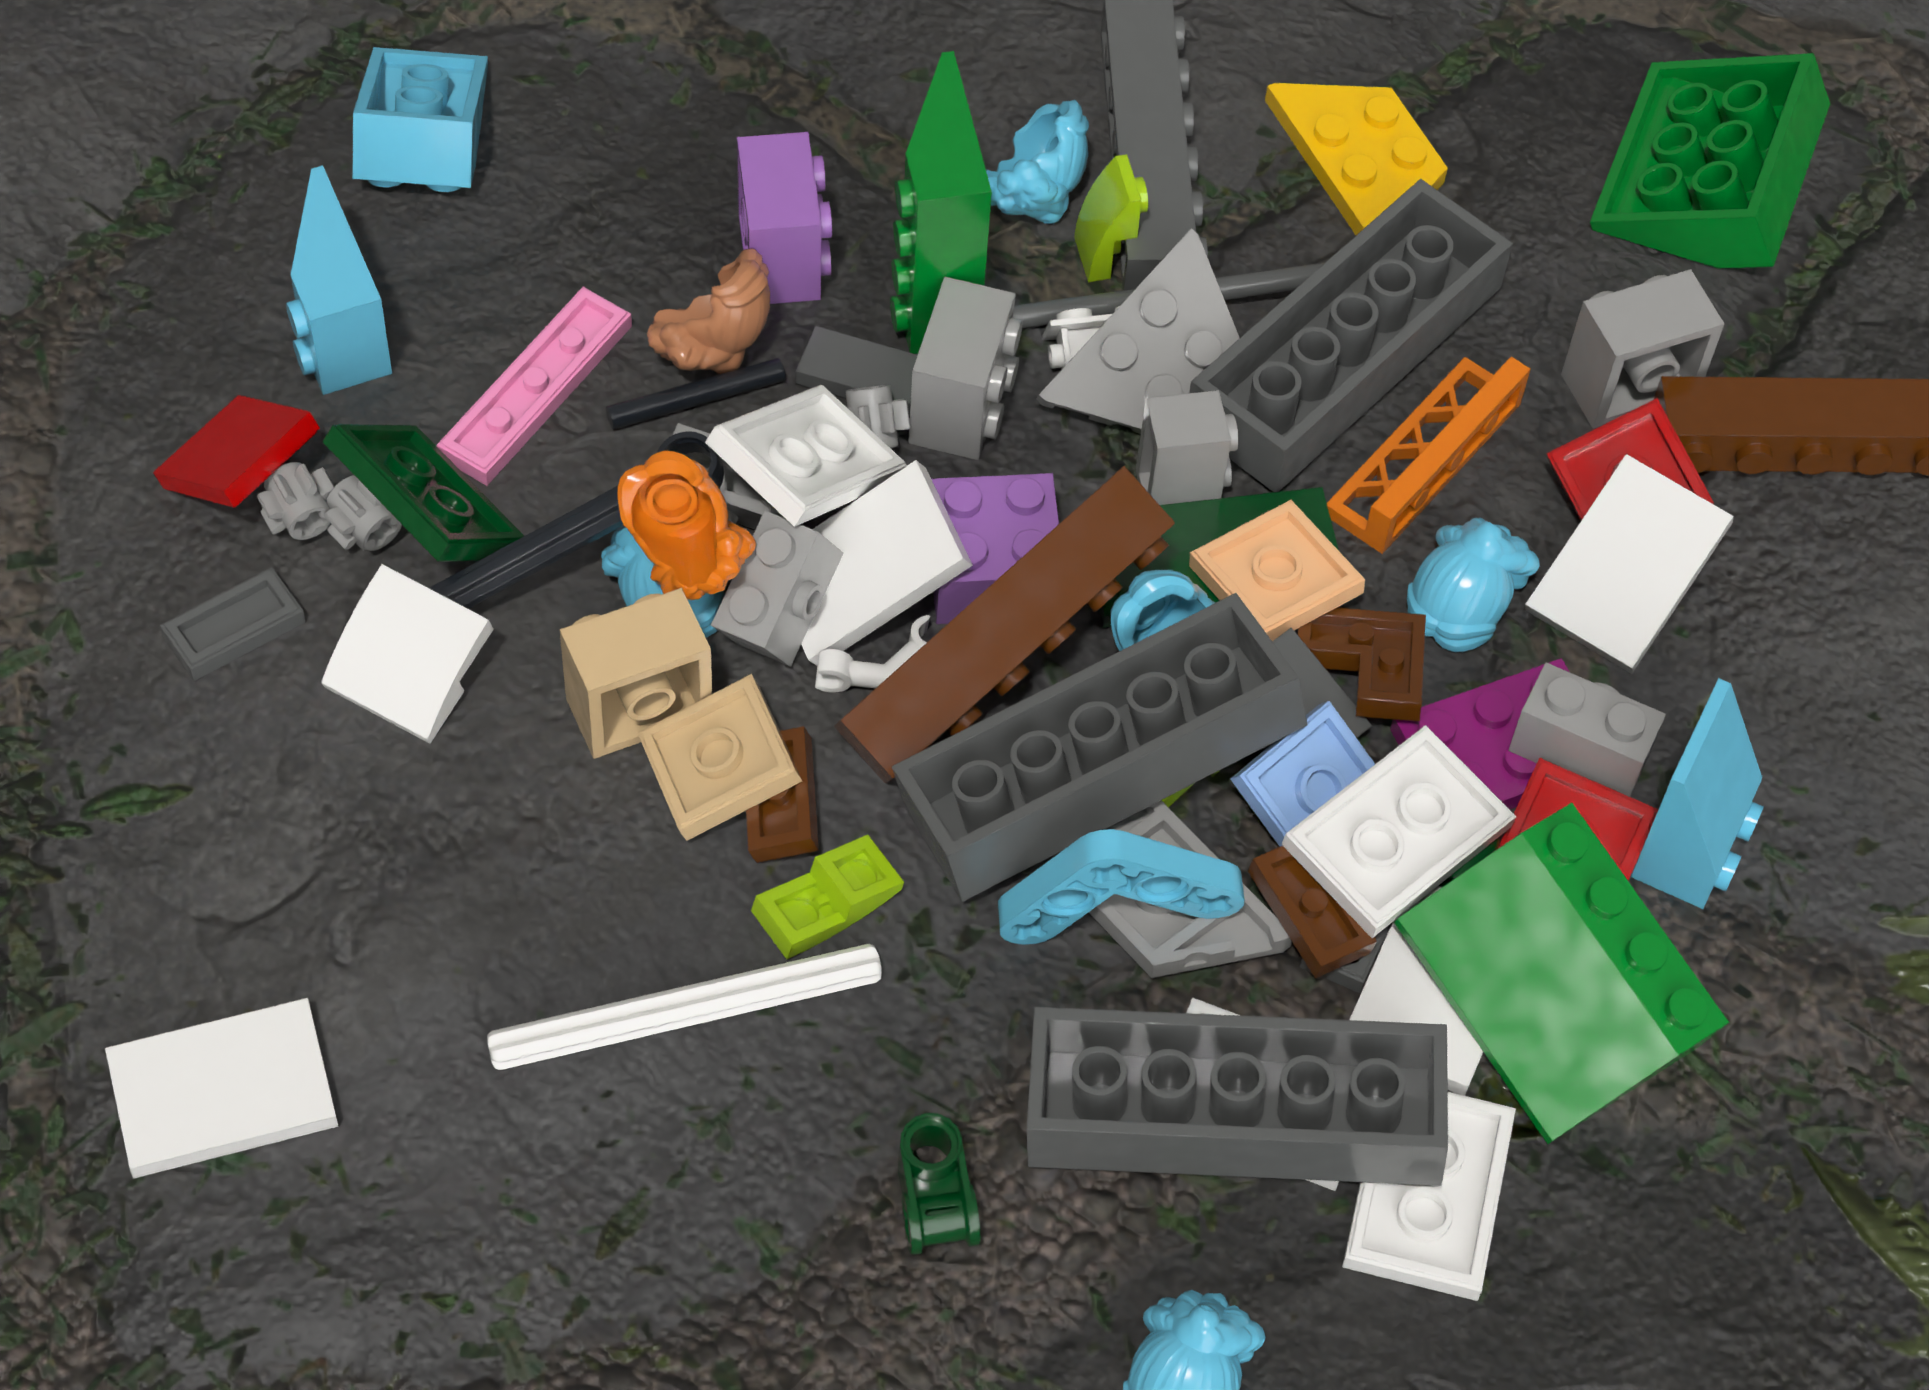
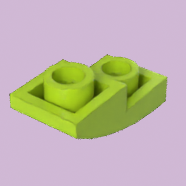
(1109, 216)

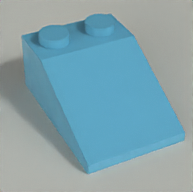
(419, 118)
(334, 297)
(1704, 807)

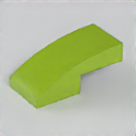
(828, 899)

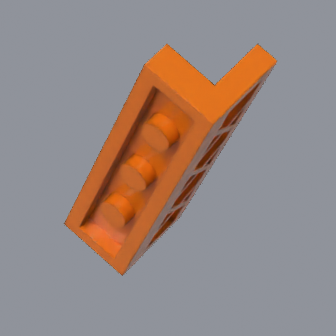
(1434, 461)

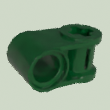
(936, 1197)

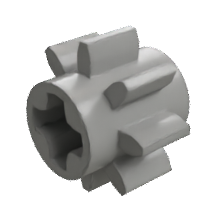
(879, 411)
(296, 501)
(359, 517)

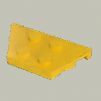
(1356, 144)

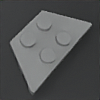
(1150, 343)
(1177, 942)

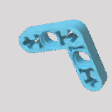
(1121, 865)

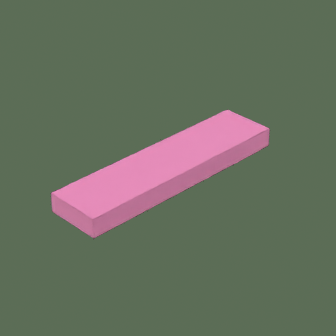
(535, 385)

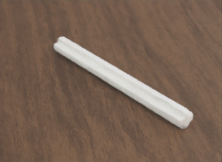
(683, 1006)

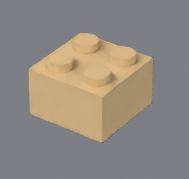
(634, 668)

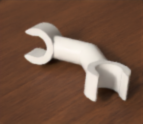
(838, 671)

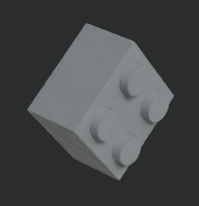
(1634, 339)
(964, 368)

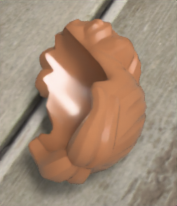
(717, 325)

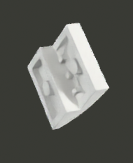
(406, 653)

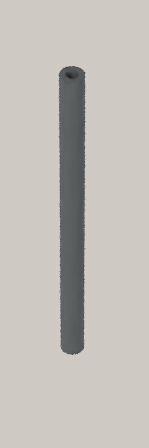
(1231, 287)

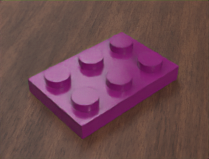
(1480, 731)

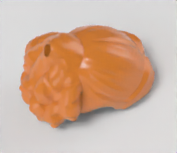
(682, 525)

